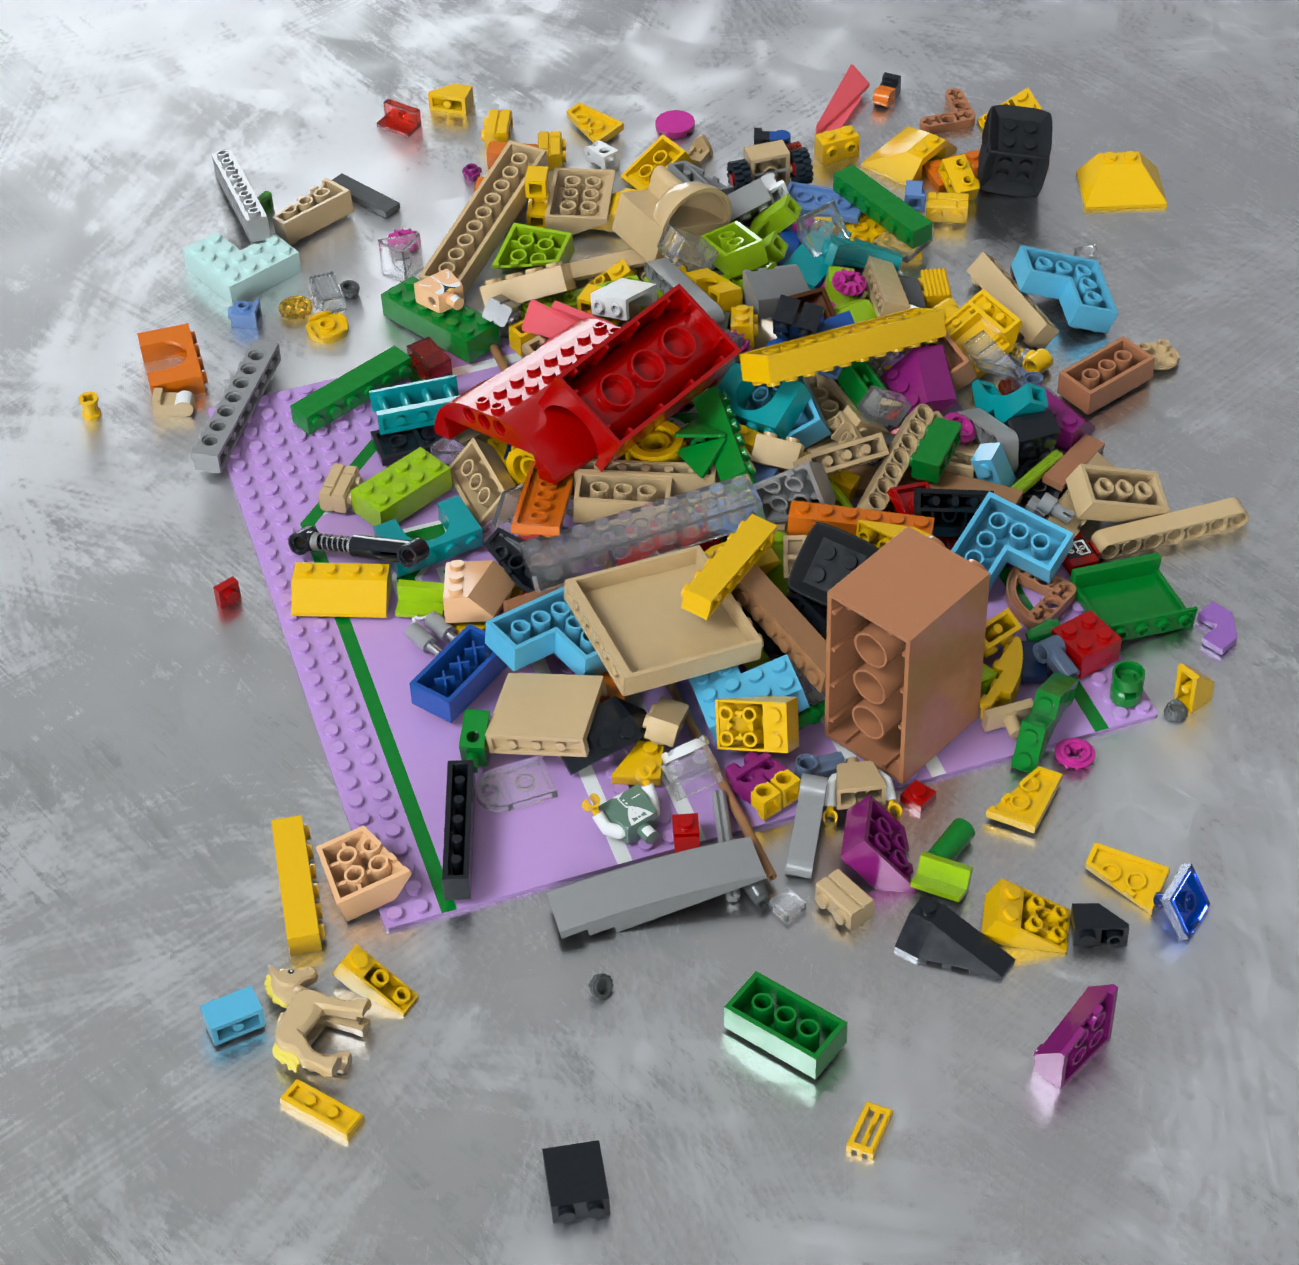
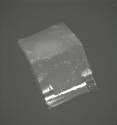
(446, 450)

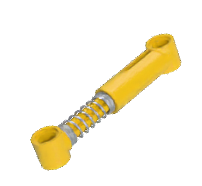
(1031, 360)

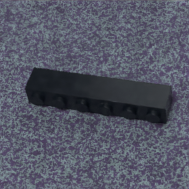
(459, 830)

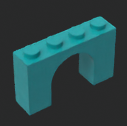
(774, 417)
(461, 535)

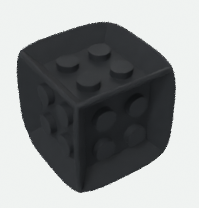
(1015, 150)
(826, 560)

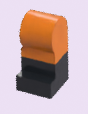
(887, 90)

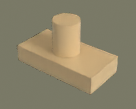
(1007, 716)

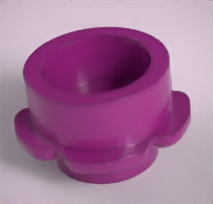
(471, 172)

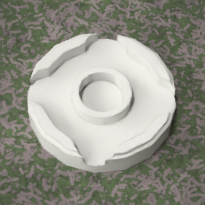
(685, 749)

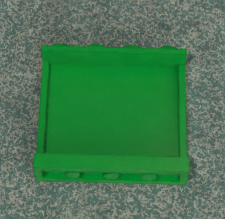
(1132, 597)

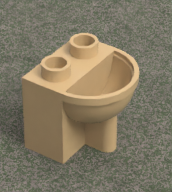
(687, 205)

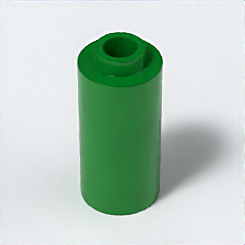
(953, 839)

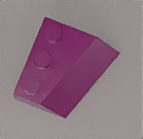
(923, 378)
(1071, 423)
(877, 847)
(1077, 1036)

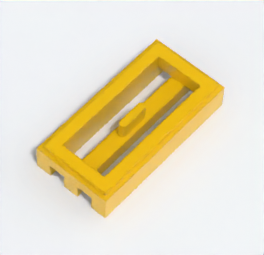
(862, 1148)

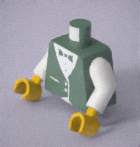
(629, 814)

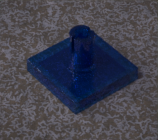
(1183, 901)

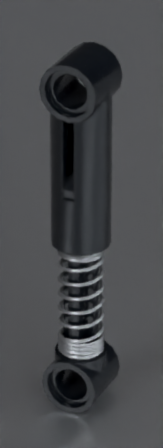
(361, 546)

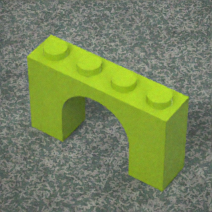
(773, 221)

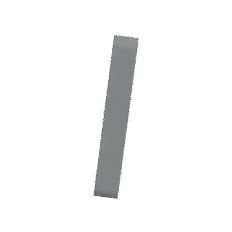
(668, 276)

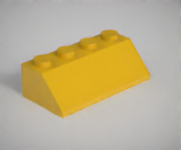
(341, 589)

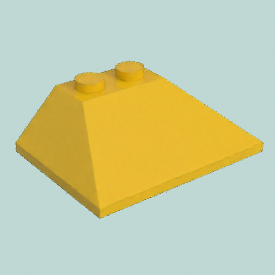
(906, 153)
(1120, 182)
(985, 314)

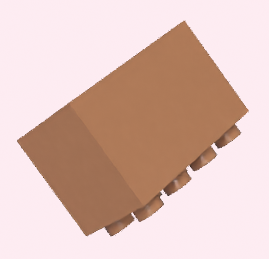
(905, 653)

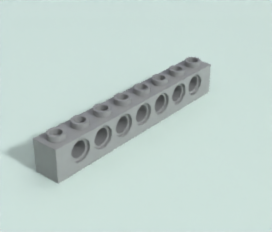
(241, 196)
(236, 406)

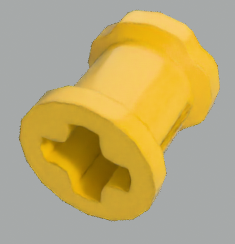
(90, 407)

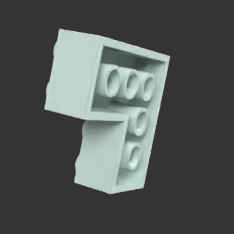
(244, 272)

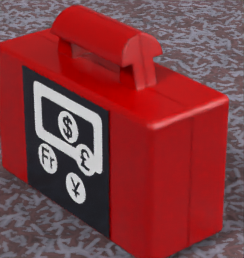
(1081, 554)

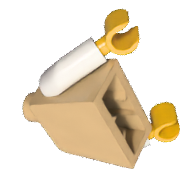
(855, 782)

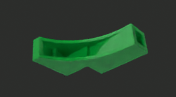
(1036, 729)

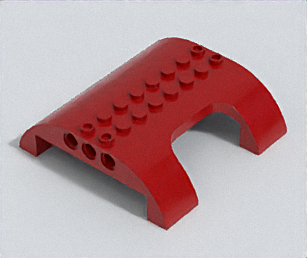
(510, 411)

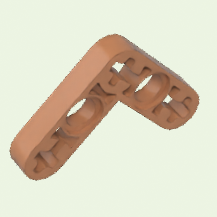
(960, 115)

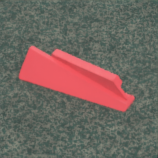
(844, 101)
(550, 321)

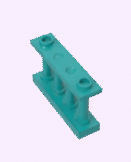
(412, 404)

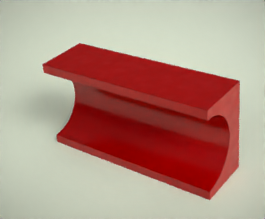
(643, 373)

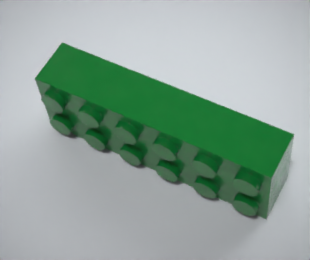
(456, 331)

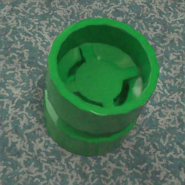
(1127, 684)

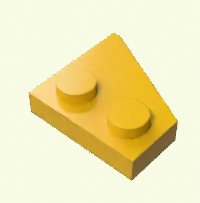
(642, 754)

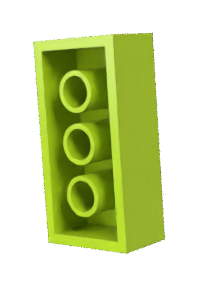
(402, 488)

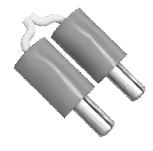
(423, 638)

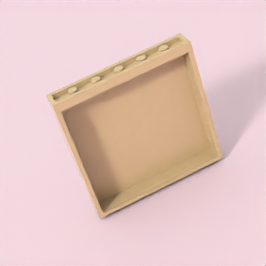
(644, 633)

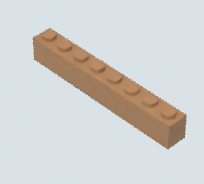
(784, 625)

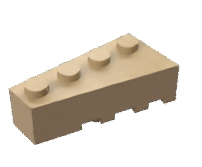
(313, 212)

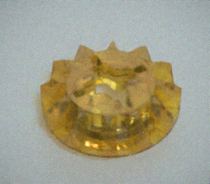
(289, 306)

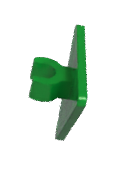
(699, 431)
(702, 455)

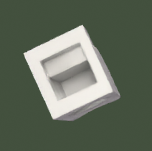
(602, 155)
(775, 189)

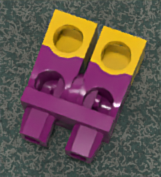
(764, 783)

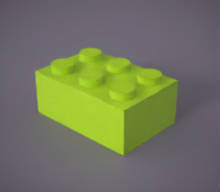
(737, 249)

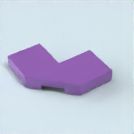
(1224, 633)

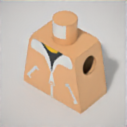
(440, 292)

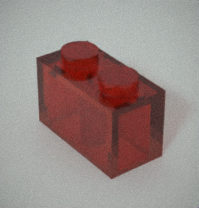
(429, 359)

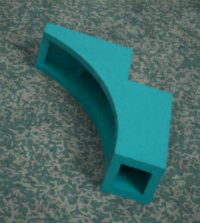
(856, 252)
(1022, 402)

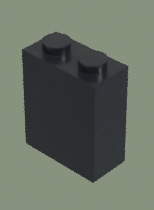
(576, 1181)

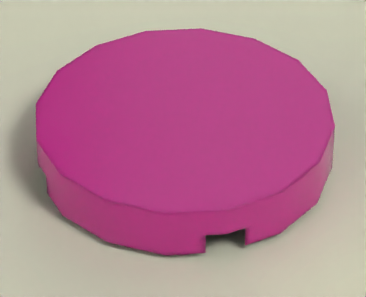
(675, 124)

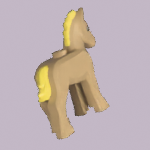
(306, 1018)

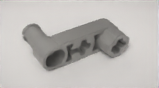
(1049, 505)

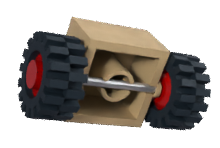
(771, 158)

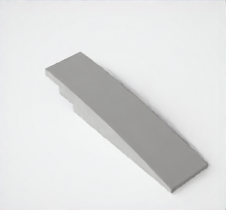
(655, 887)

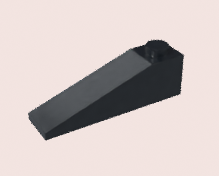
(507, 553)
(943, 937)

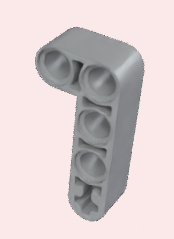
(993, 431)
(806, 825)

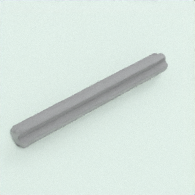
(723, 829)

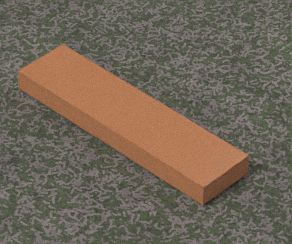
(1077, 455)

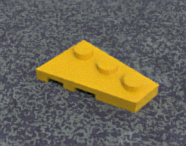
(594, 123)
(1029, 801)
(1128, 874)

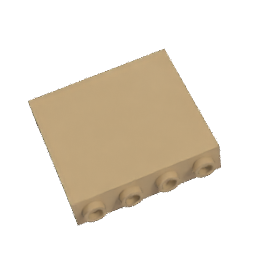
(545, 714)

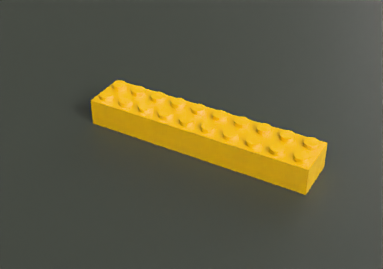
(842, 346)

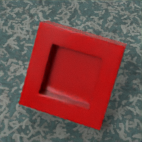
(227, 592)
(918, 796)

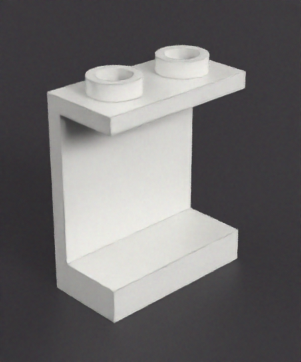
(614, 298)

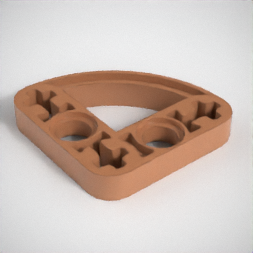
(1051, 595)

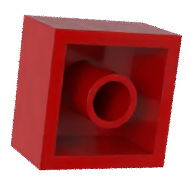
(1089, 642)

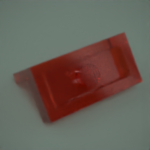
(400, 118)

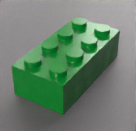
(785, 1024)

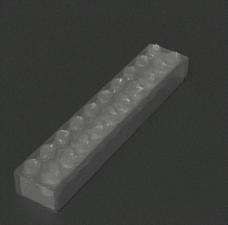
(641, 532)

